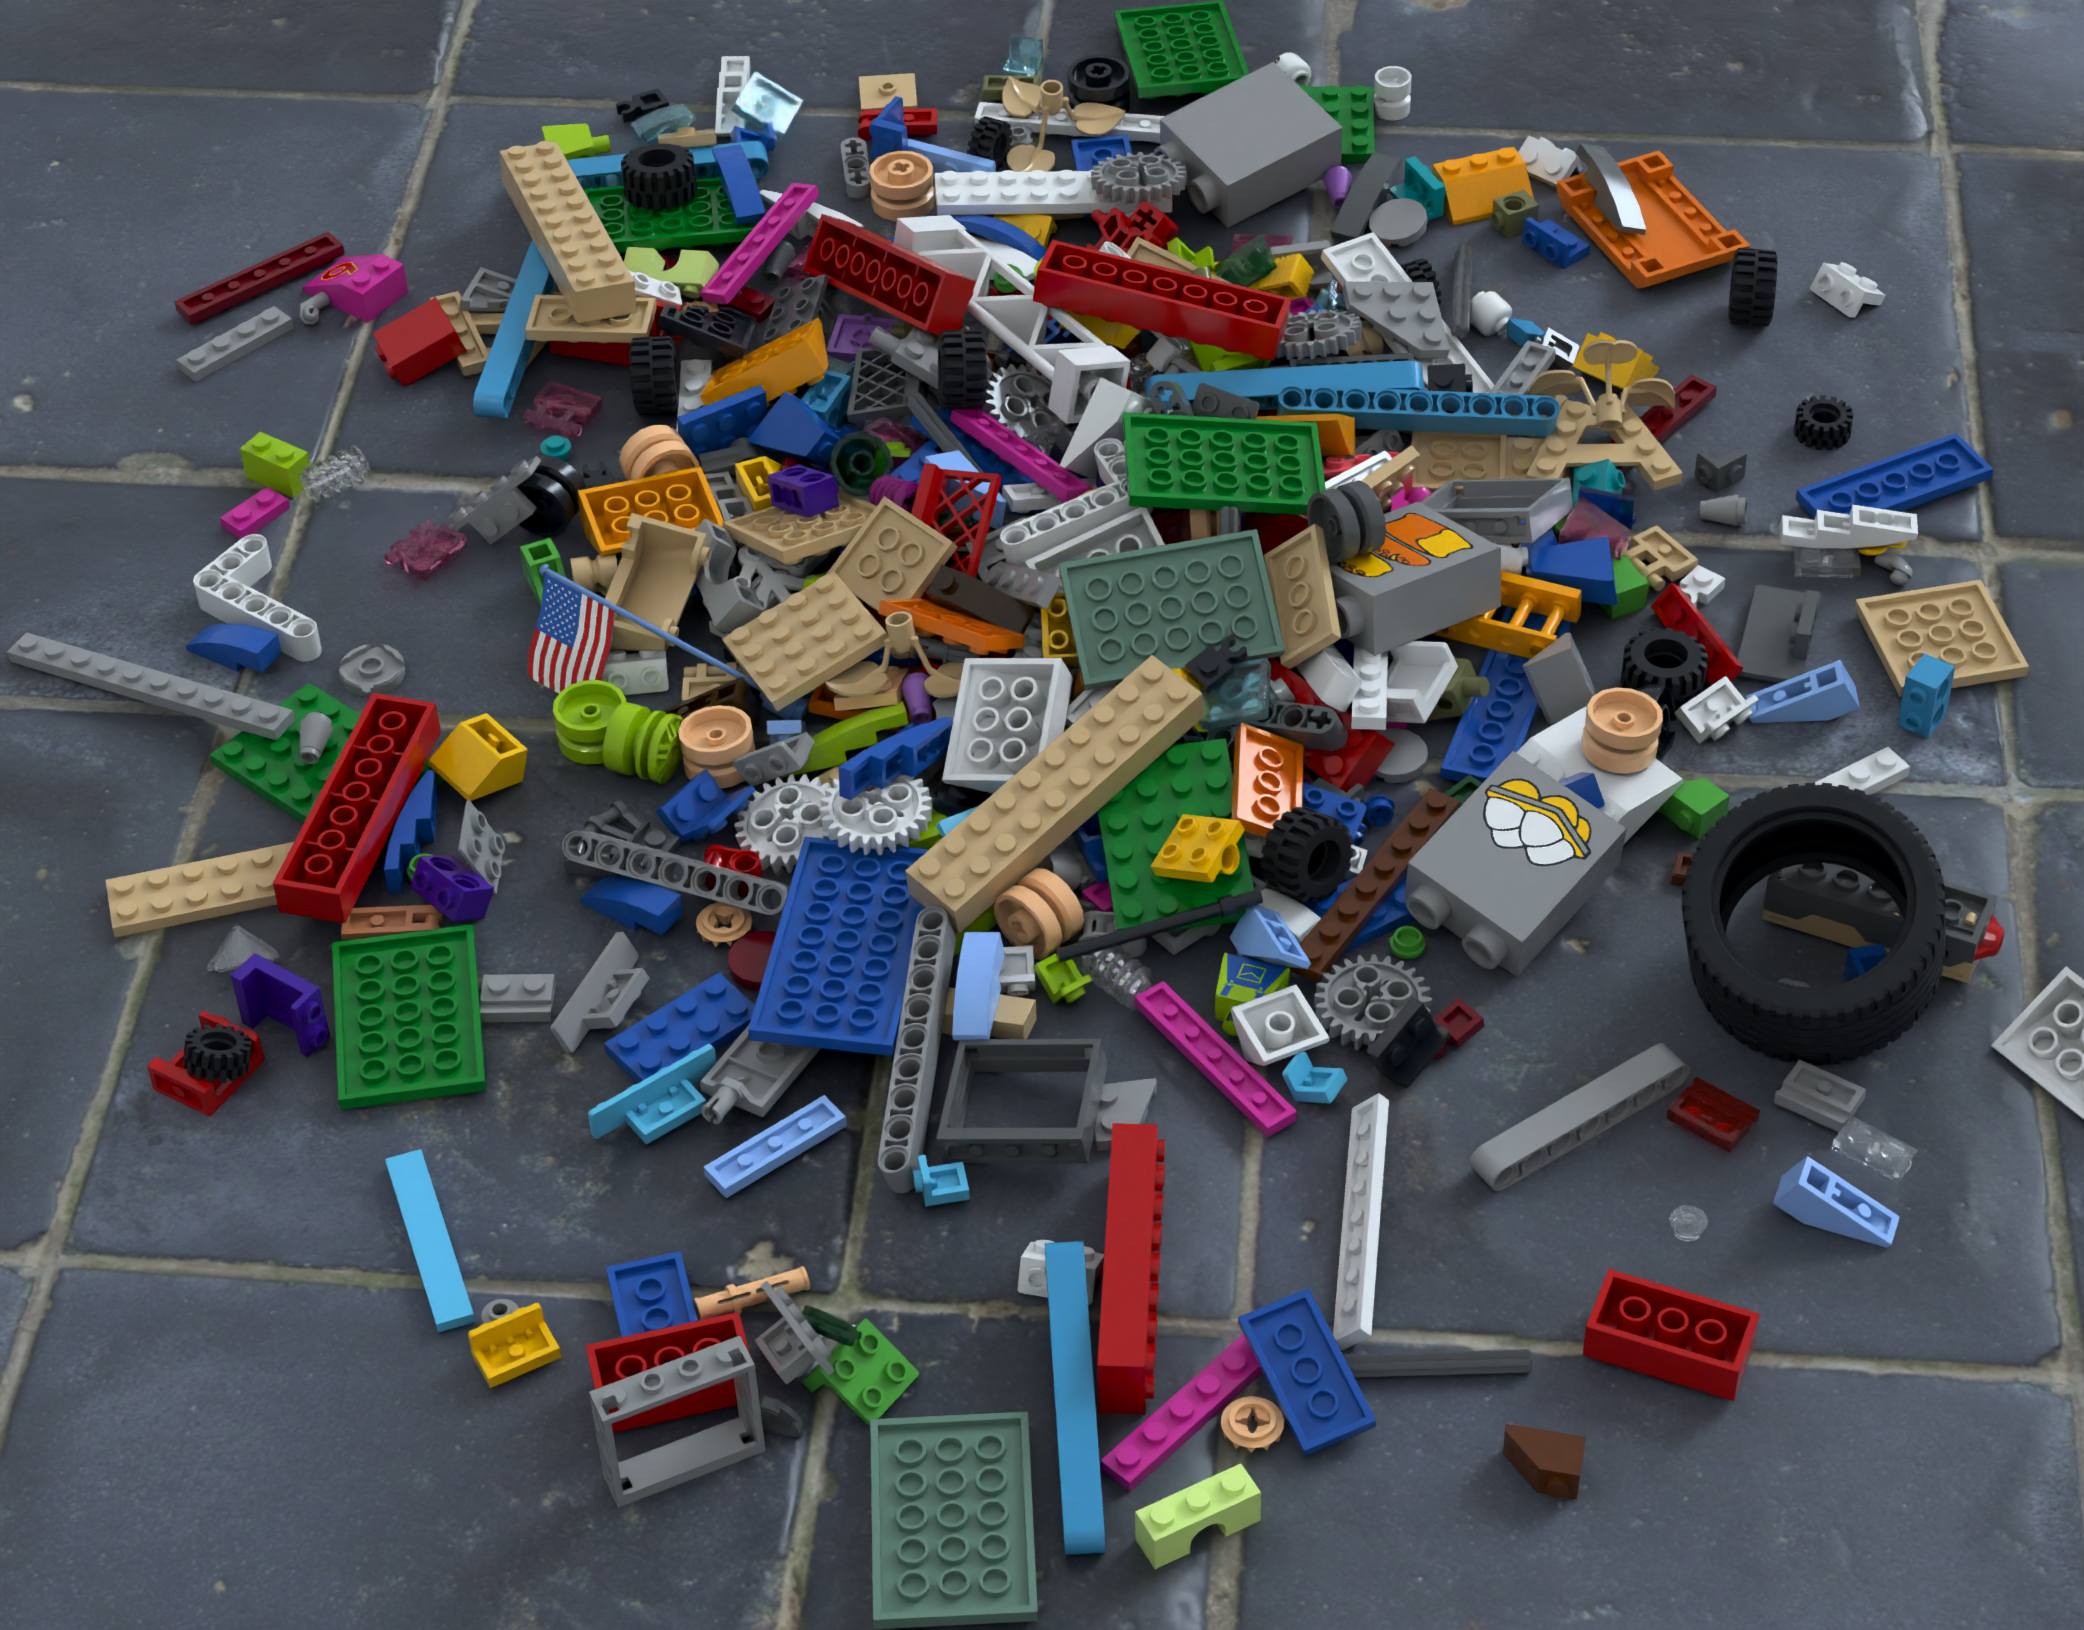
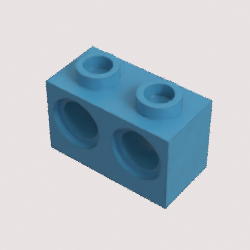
(830, 397)
(1926, 695)

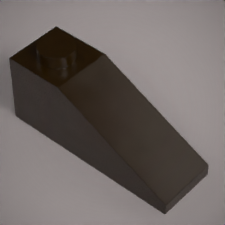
(979, 600)
(734, 694)

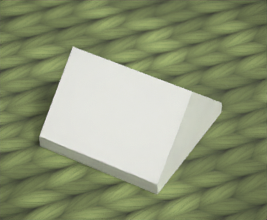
(1277, 1026)

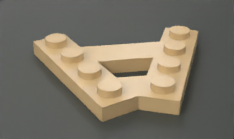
(469, 329)
(1633, 447)

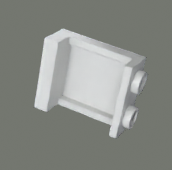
(1417, 680)

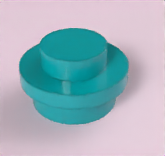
(556, 447)

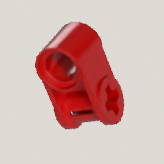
(734, 859)

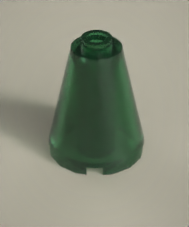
(859, 461)

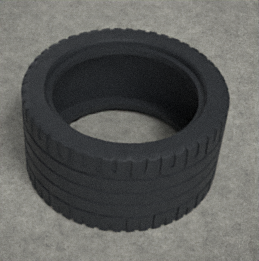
(1815, 827)

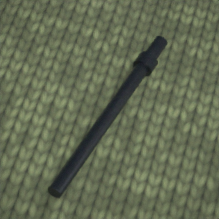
(1225, 906)

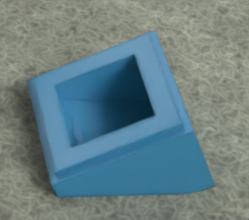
(1522, 330)

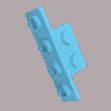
(657, 1102)

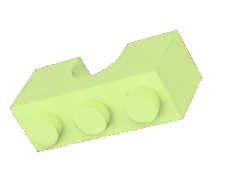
(689, 274)
(1170, 1524)

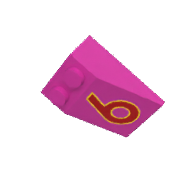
(361, 284)

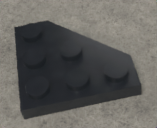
(721, 330)

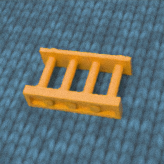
(1527, 596)

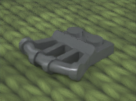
(642, 834)

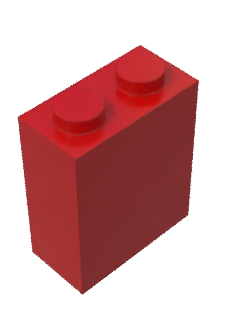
(418, 343)

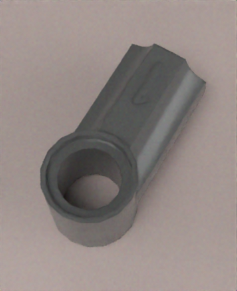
(725, 459)

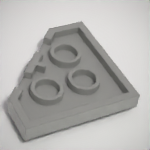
(1401, 313)

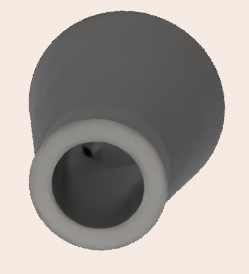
(778, 262)

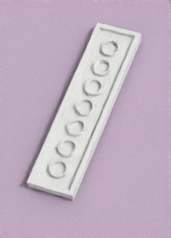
(1025, 193)
(1369, 261)

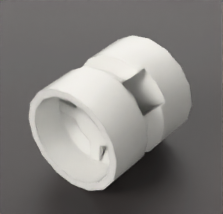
(1392, 93)

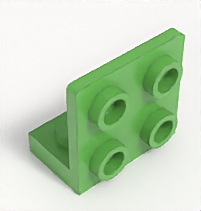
(865, 1374)

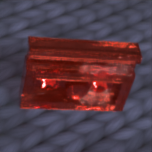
(1712, 1114)

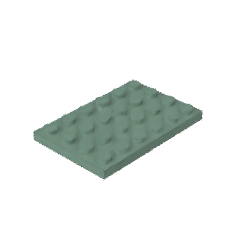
(1169, 605)
(952, 1521)

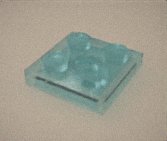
(766, 102)
(1240, 697)

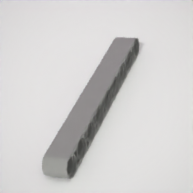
(917, 1049)

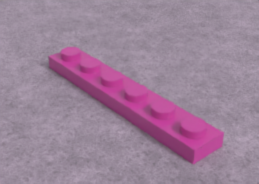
(759, 243)
(1019, 453)
(1215, 1059)
(1182, 1415)

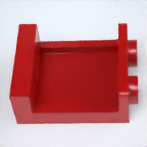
(205, 1097)

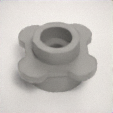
(1021, 135)

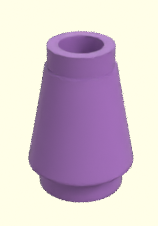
(1338, 184)
(916, 698)

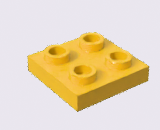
(1200, 849)

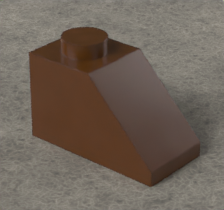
(1546, 1459)

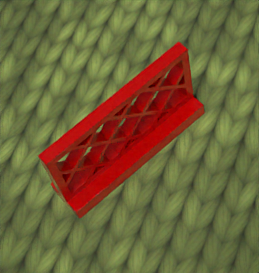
(930, 504)

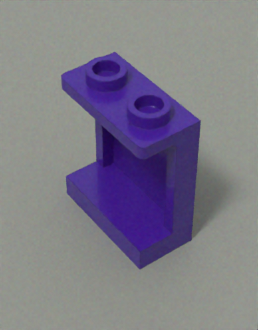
(272, 991)

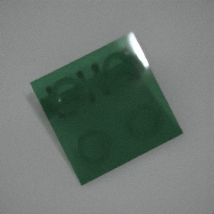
(1247, 263)

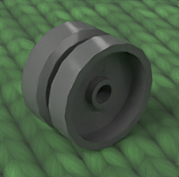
(1350, 520)

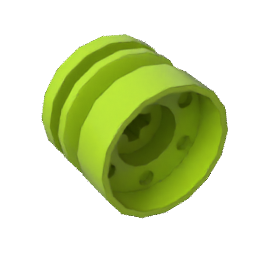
(642, 743)

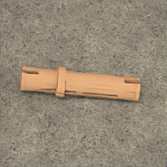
(708, 1306)

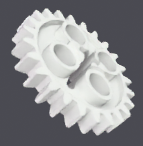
(877, 815)
(780, 820)

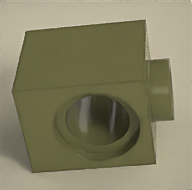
(1511, 211)

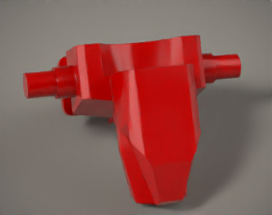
(1123, 230)

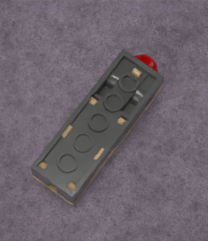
(1860, 913)

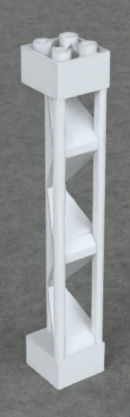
(1017, 318)

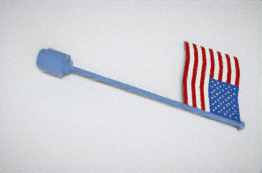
(577, 634)

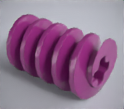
(895, 489)

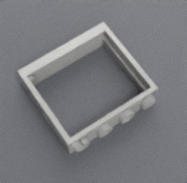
(1494, 506)
(690, 1455)

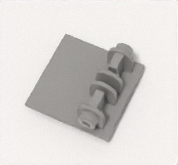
(481, 846)

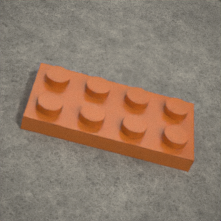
(955, 626)
(1265, 778)

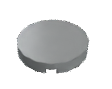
(1399, 222)
(372, 670)
(1405, 758)

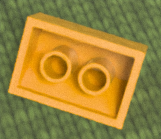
(1479, 179)

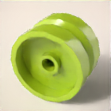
(582, 719)

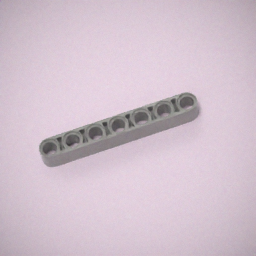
(663, 867)
(1579, 1117)

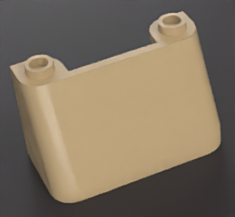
(654, 581)

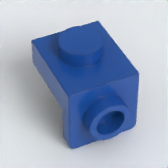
(766, 137)

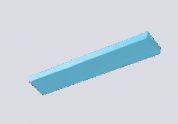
(430, 1241)

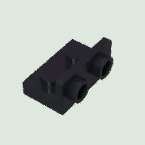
(1408, 1044)

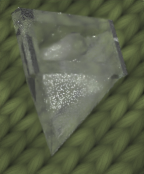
(237, 948)

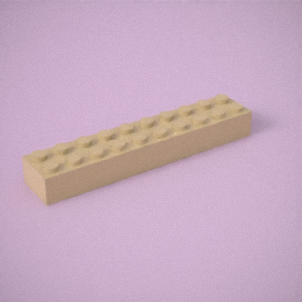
(567, 232)
(1055, 793)

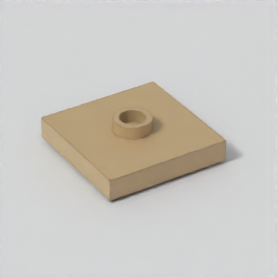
(881, 89)
(689, 137)

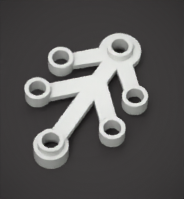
(758, 562)

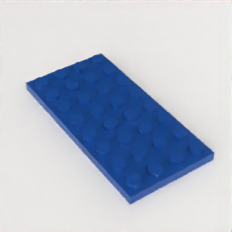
(840, 951)

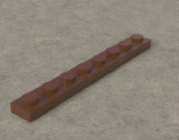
(1374, 884)

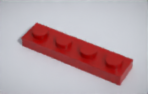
(1681, 614)

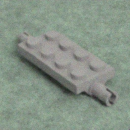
(914, 354)
(752, 1076)

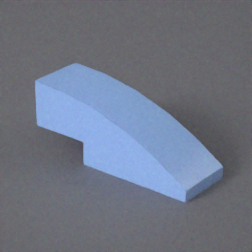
(977, 985)

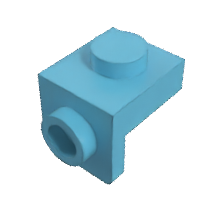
(1311, 1082)
(941, 1183)

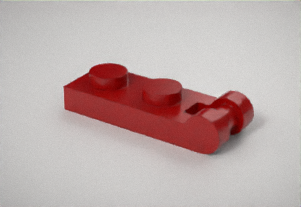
(918, 121)

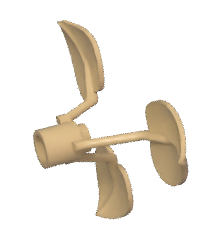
(1023, 99)
(1608, 407)
(868, 678)

